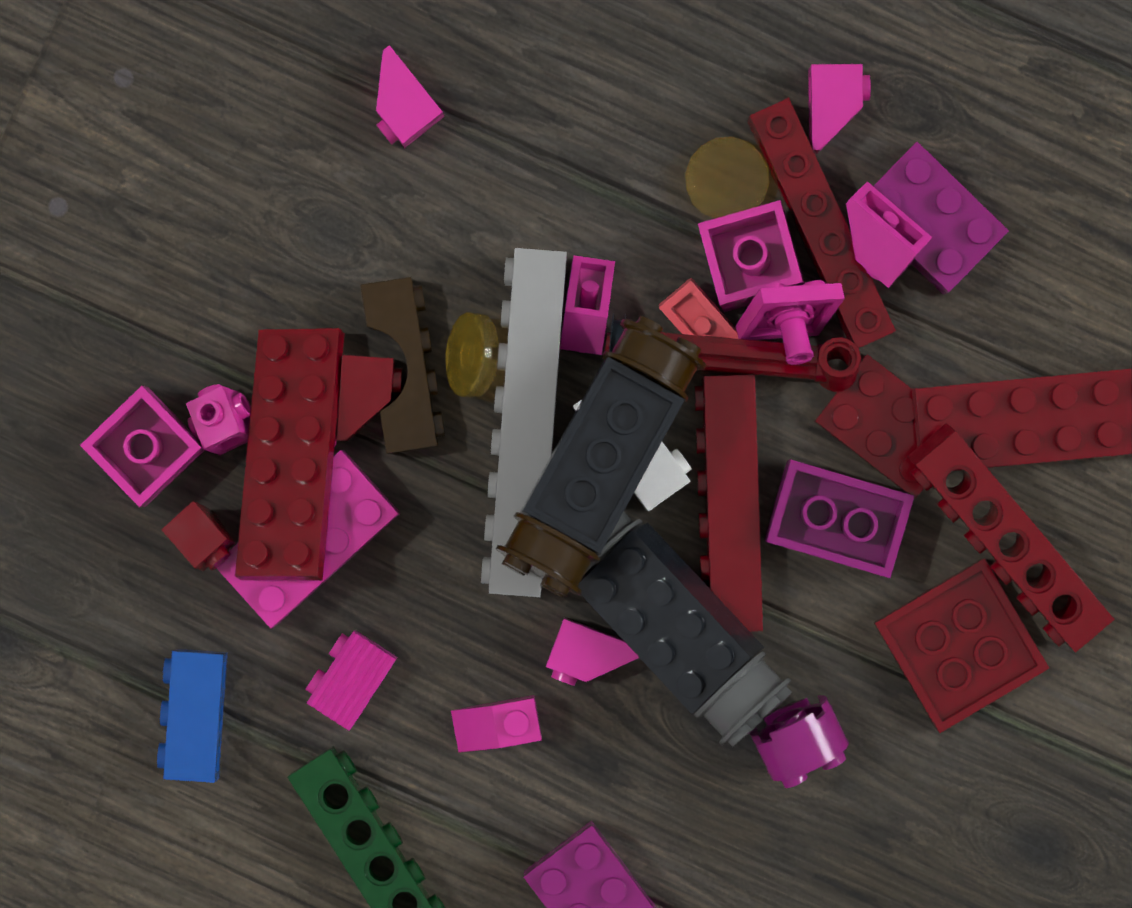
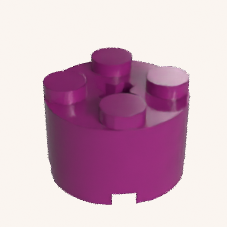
(800, 741)

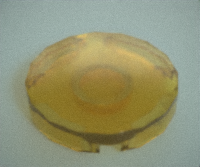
(726, 177)
(470, 355)

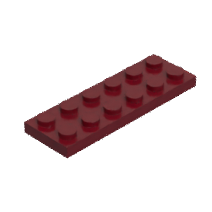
(1033, 417)
(290, 455)

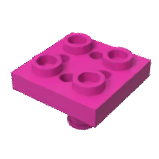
(791, 315)

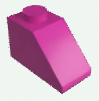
(834, 99)
(403, 102)
(883, 235)
(587, 305)
(586, 653)
(497, 724)

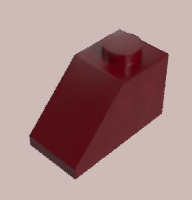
(364, 391)
(200, 537)

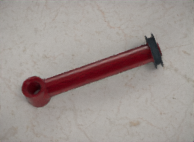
(767, 357)

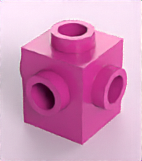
(219, 418)

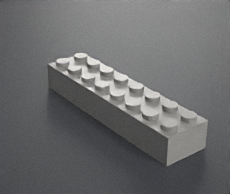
(524, 401)

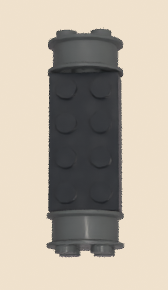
(682, 631)

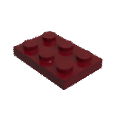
(876, 423)

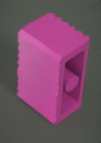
(350, 679)

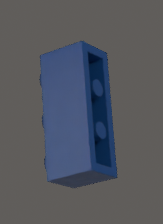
(193, 715)

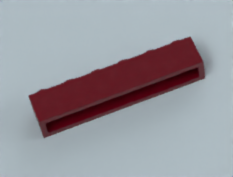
(731, 494)

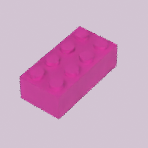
(354, 518)

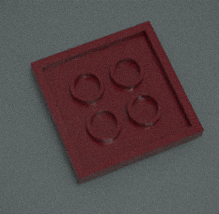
(961, 645)

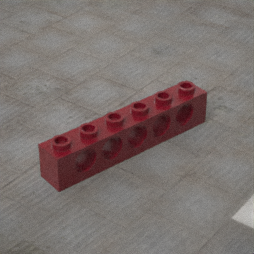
(819, 220)
(1083, 614)

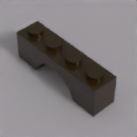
(410, 419)

